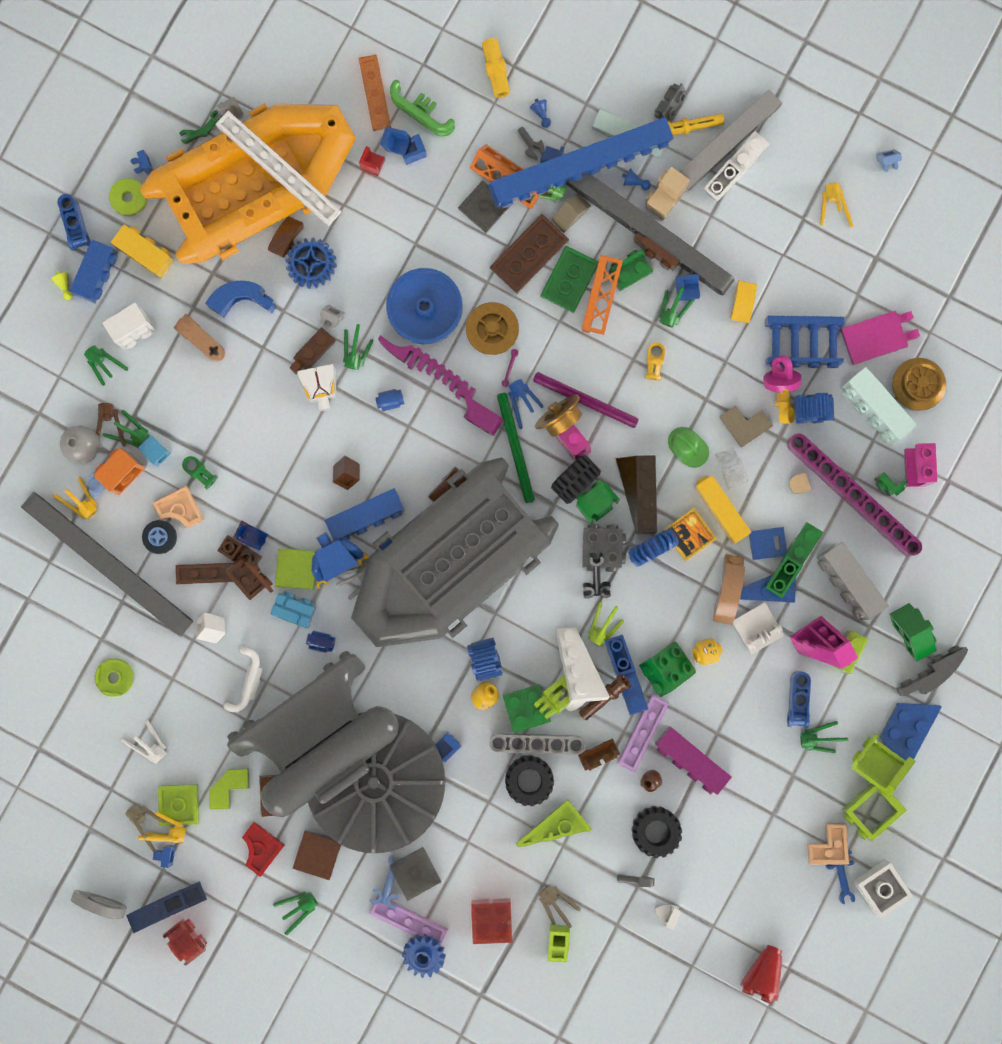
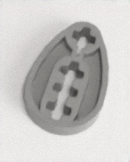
(99, 904)

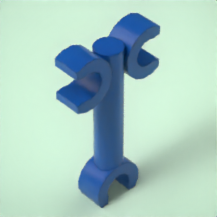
(843, 880)

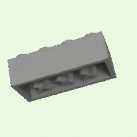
(852, 582)

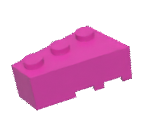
(824, 643)

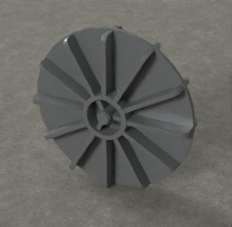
(391, 801)

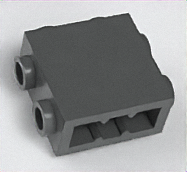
(605, 541)

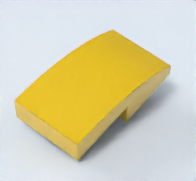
(743, 301)

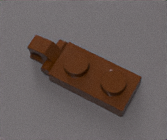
(312, 350)

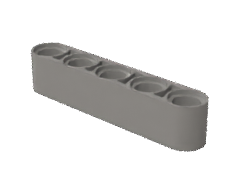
(546, 746)

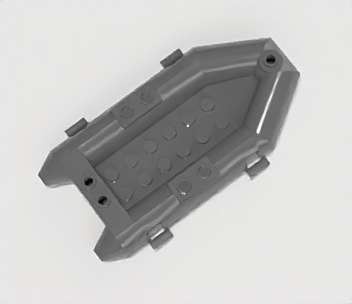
(448, 560)

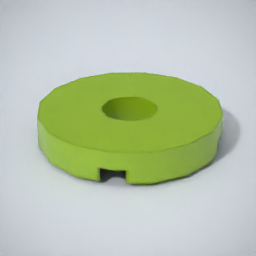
(117, 194)
(125, 681)

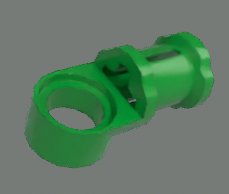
(199, 471)

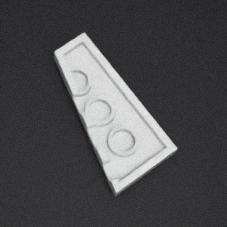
(579, 671)

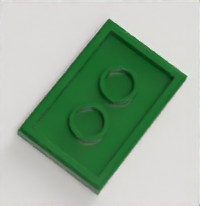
(569, 279)

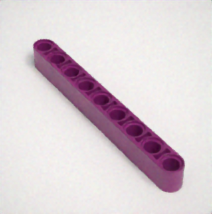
(863, 497)

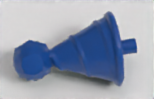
(539, 108)
(632, 179)

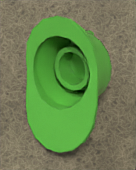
(688, 447)

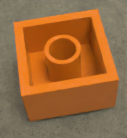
(119, 471)

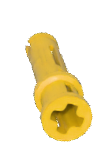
(684, 123)

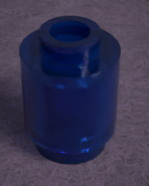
(320, 641)

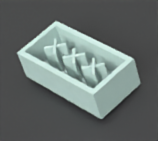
(878, 406)

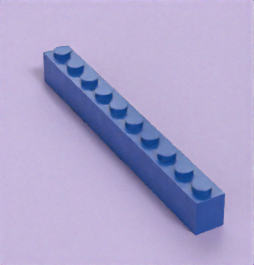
(580, 162)

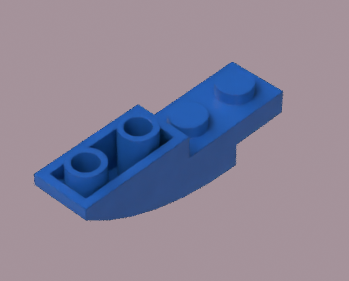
(623, 665)

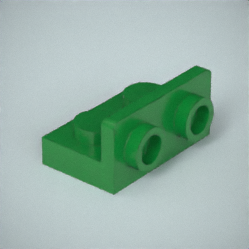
(632, 269)

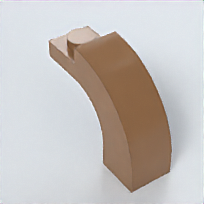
(730, 589)

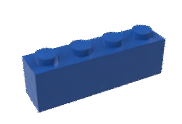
(365, 515)

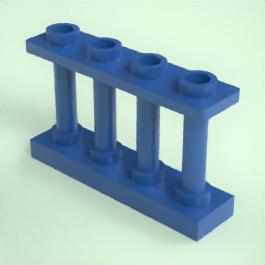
(813, 324)

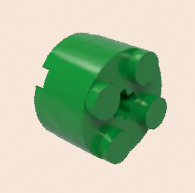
(597, 501)

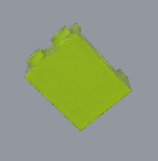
(881, 765)

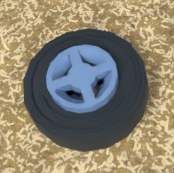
(152, 538)

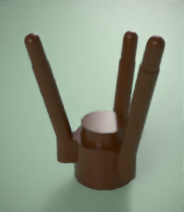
(105, 413)

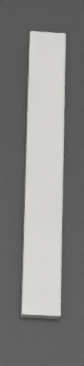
(278, 168)

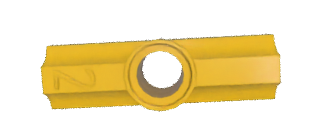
(495, 68)

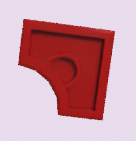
(262, 848)

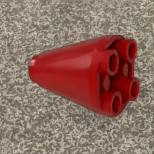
(764, 975)

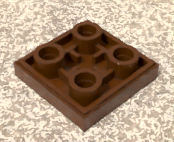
(316, 855)

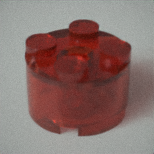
(185, 942)

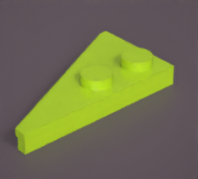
(560, 823)

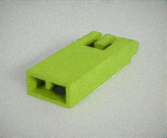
(550, 698)

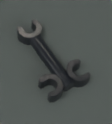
(597, 587)

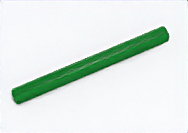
(515, 447)

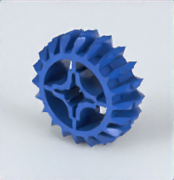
(318, 263)
(653, 547)

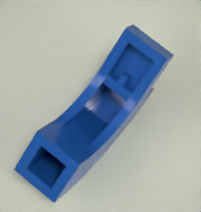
(236, 291)

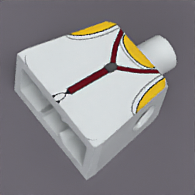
(319, 385)

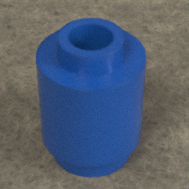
(389, 399)

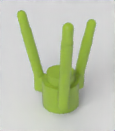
(599, 635)

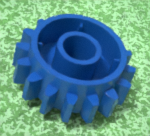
(423, 964)

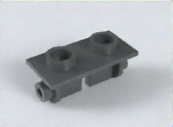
(675, 95)

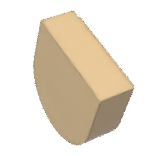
(799, 483)

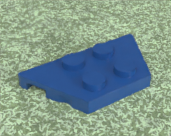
(908, 728)

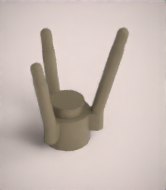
(137, 816)
(548, 895)

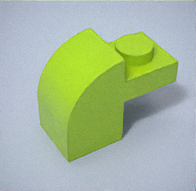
(558, 943)

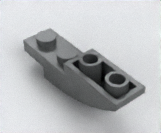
(940, 670)

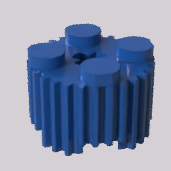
(814, 408)
(485, 659)

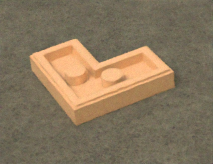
(835, 850)

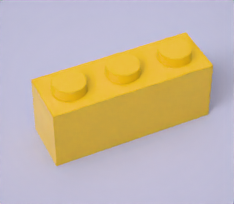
(143, 250)

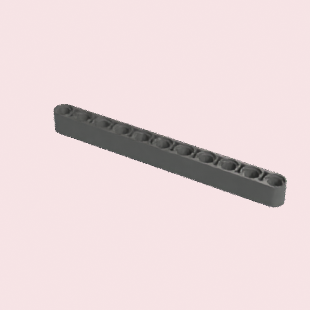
(639, 222)
(107, 564)

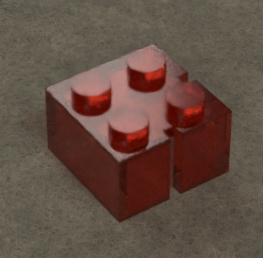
(491, 921)

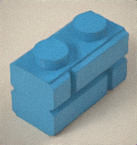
(293, 610)

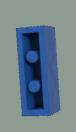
(93, 271)

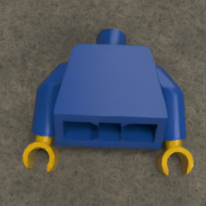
(334, 558)

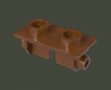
(591, 758)

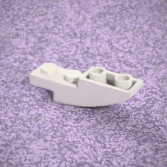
(736, 166)

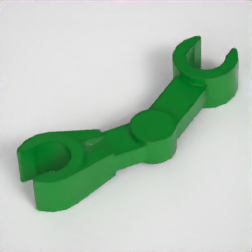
(204, 131)

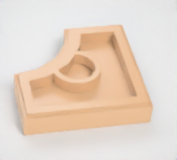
(179, 506)

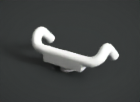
(251, 681)

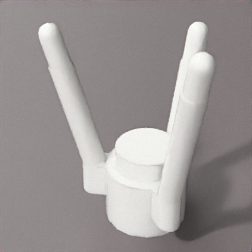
(154, 753)

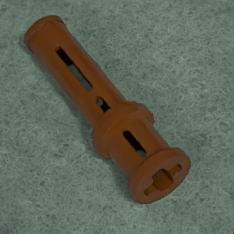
(613, 690)

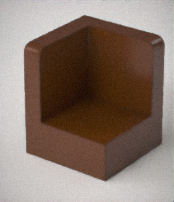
(346, 472)

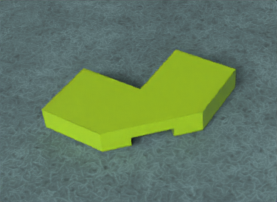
(220, 792)

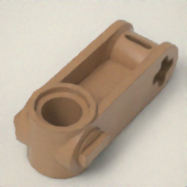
(196, 335)

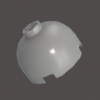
(79, 444)

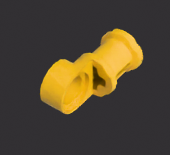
(654, 361)
(786, 412)

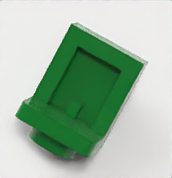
(885, 484)

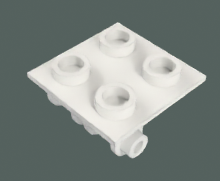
(758, 628)

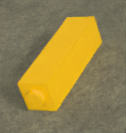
(722, 509)

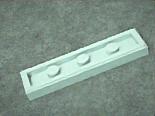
(614, 125)

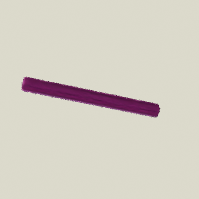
(586, 400)

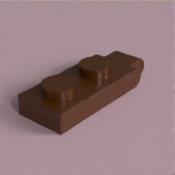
(653, 251)

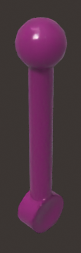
(514, 353)

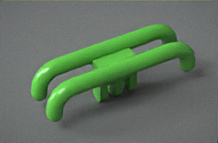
(420, 111)

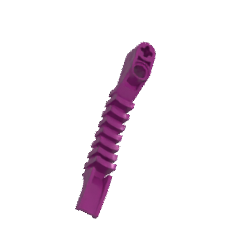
(476, 413)

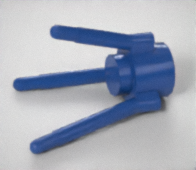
(520, 390)

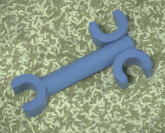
(385, 896)

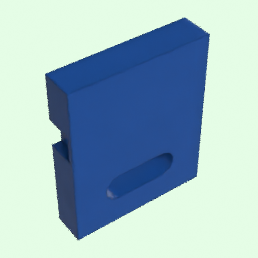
(763, 543)

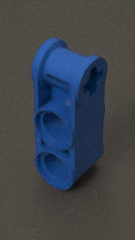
(77, 234)
(799, 711)

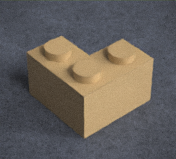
(669, 191)

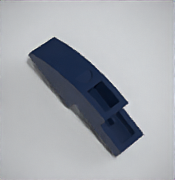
(166, 907)

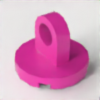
(781, 378)

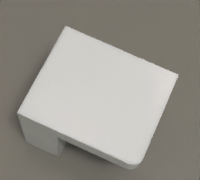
(210, 627)

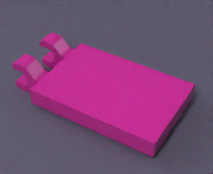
(877, 336)

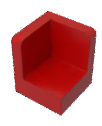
(371, 162)

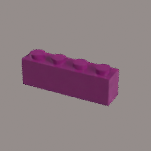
(693, 760)

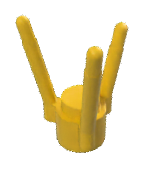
(834, 193)
(86, 509)
(175, 834)

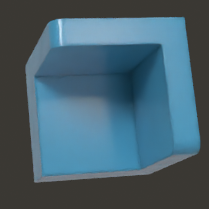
(154, 451)

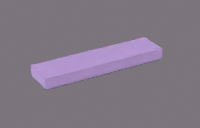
(643, 733)
(408, 921)

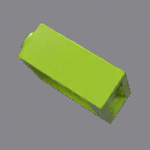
(851, 818)

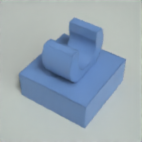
(889, 157)

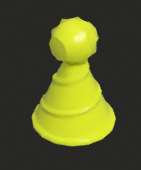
(61, 281)

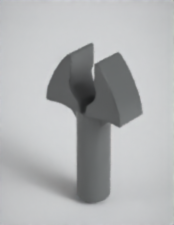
(529, 141)
(643, 881)

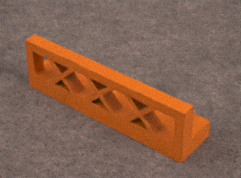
(499, 163)
(595, 292)

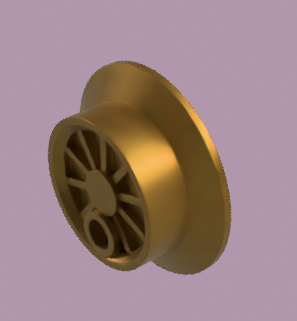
(492, 328)
(919, 384)
(560, 416)

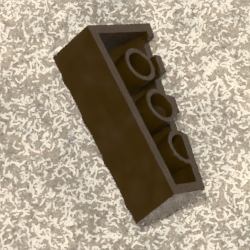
(639, 484)

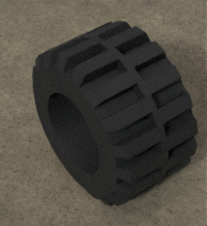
(575, 479)
(534, 797)
(668, 844)

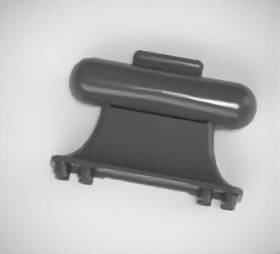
(316, 739)

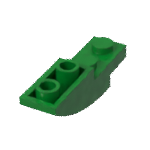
(793, 559)

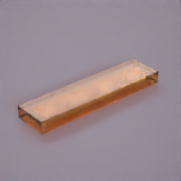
(374, 92)

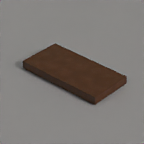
(529, 253)

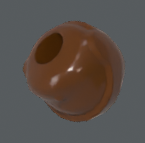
(651, 780)

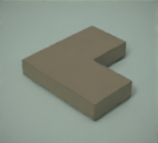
(743, 430)

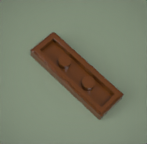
(202, 573)

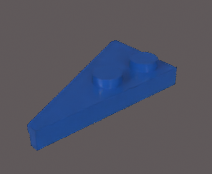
(758, 592)

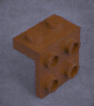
(246, 577)

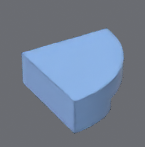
(94, 486)

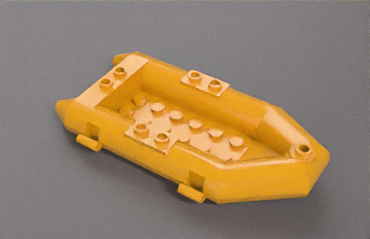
(229, 197)

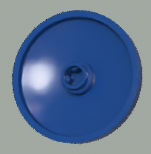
(424, 306)

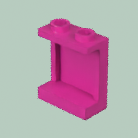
(921, 465)

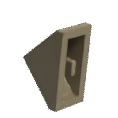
(570, 212)

